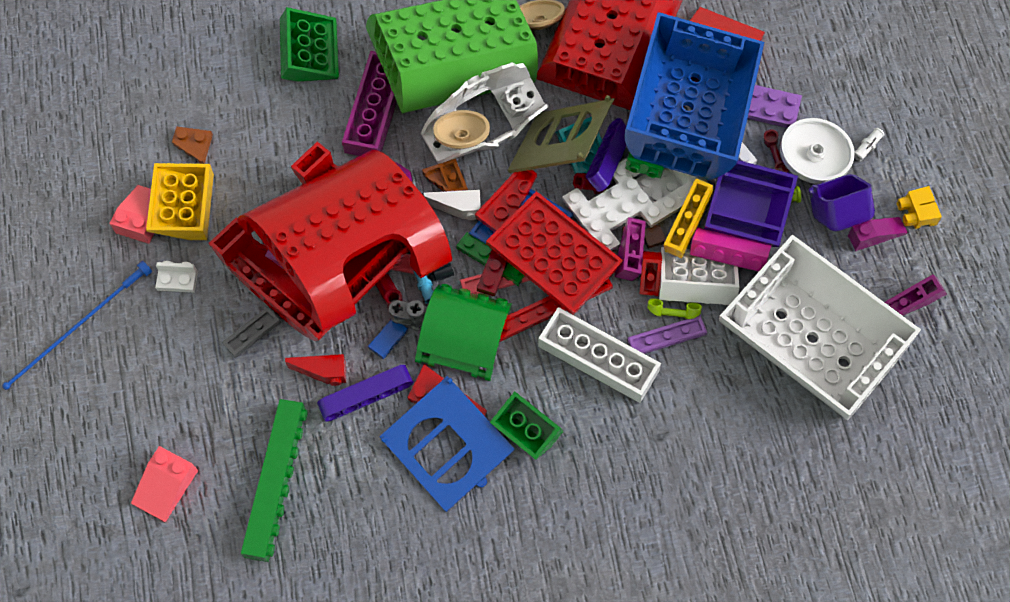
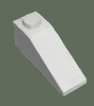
(457, 203)

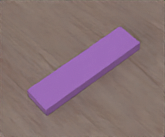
(668, 335)

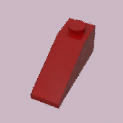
(324, 368)

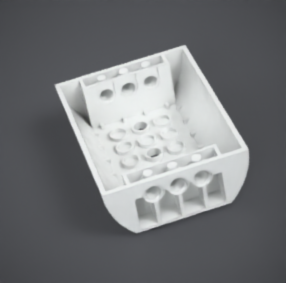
(834, 309)

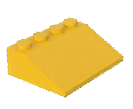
(180, 200)

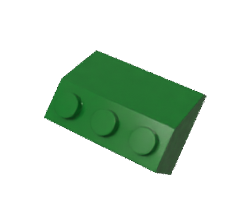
(526, 426)

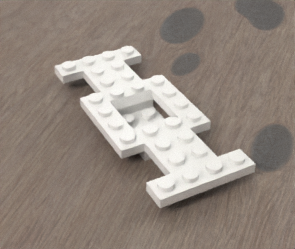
(631, 197)

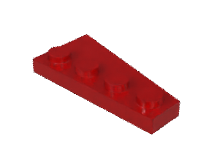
(506, 199)
(426, 382)

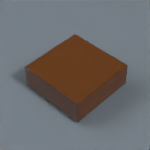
(654, 236)

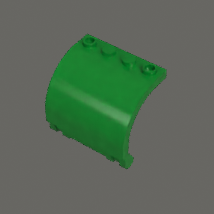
(462, 330)

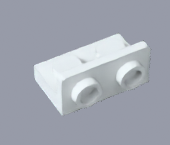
(176, 276)

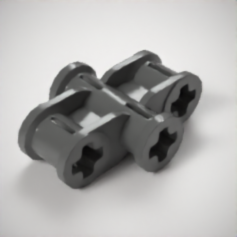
(409, 313)

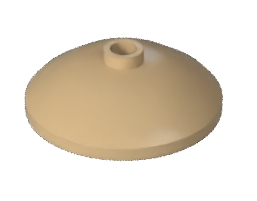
(542, 13)
(461, 129)

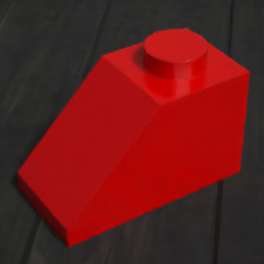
(650, 273)

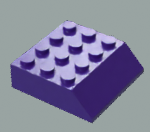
(752, 203)

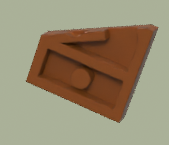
(193, 142)
(446, 176)

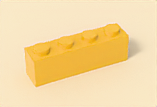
(688, 218)

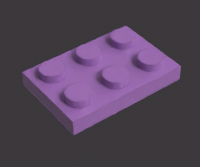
(774, 106)

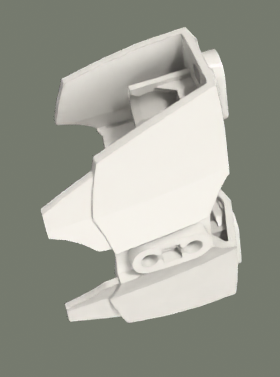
(507, 84)

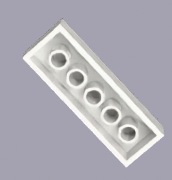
(599, 355)

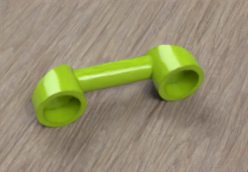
(656, 307)

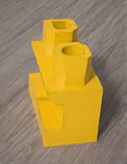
(921, 208)

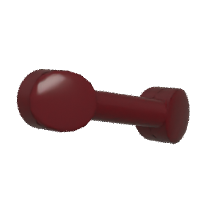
(771, 141)

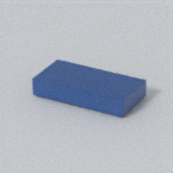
(387, 339)

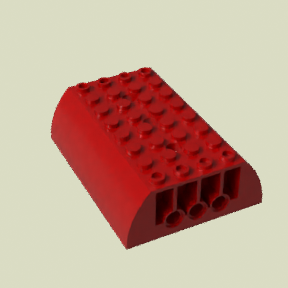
(614, 69)

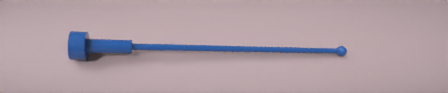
(143, 269)

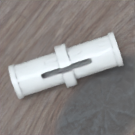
(868, 144)

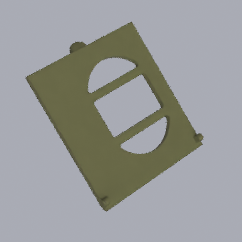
(574, 150)

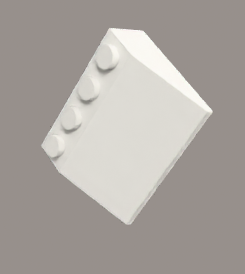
(697, 280)

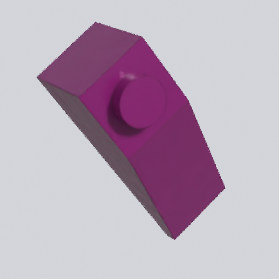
(876, 232)
(631, 249)
(917, 296)

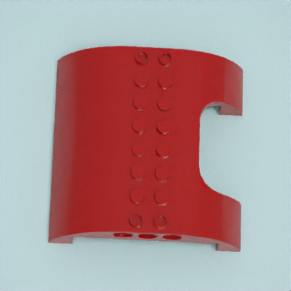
(338, 218)
(272, 284)

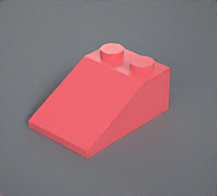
(132, 215)
(163, 483)

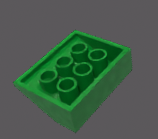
(308, 46)

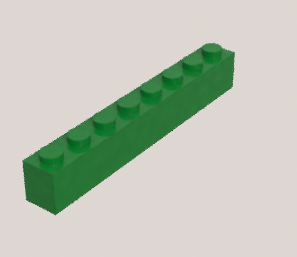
(273, 481)

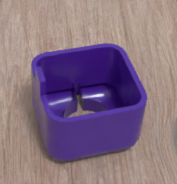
(842, 202)

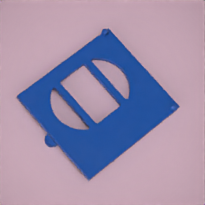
(455, 410)

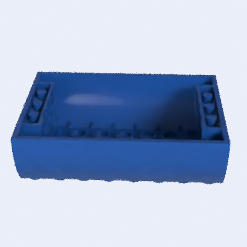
(711, 134)

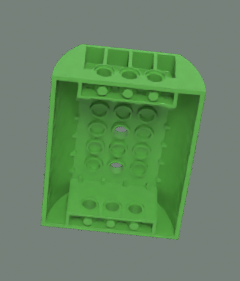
(435, 68)

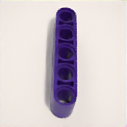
(607, 156)
(365, 393)

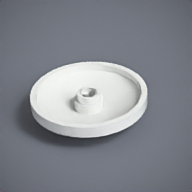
(816, 150)

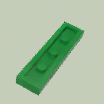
(480, 252)

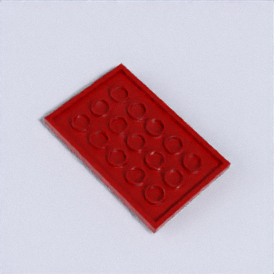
(554, 252)

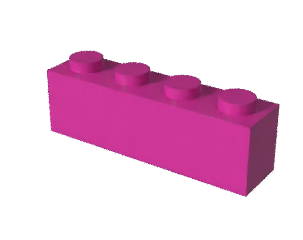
(730, 249)

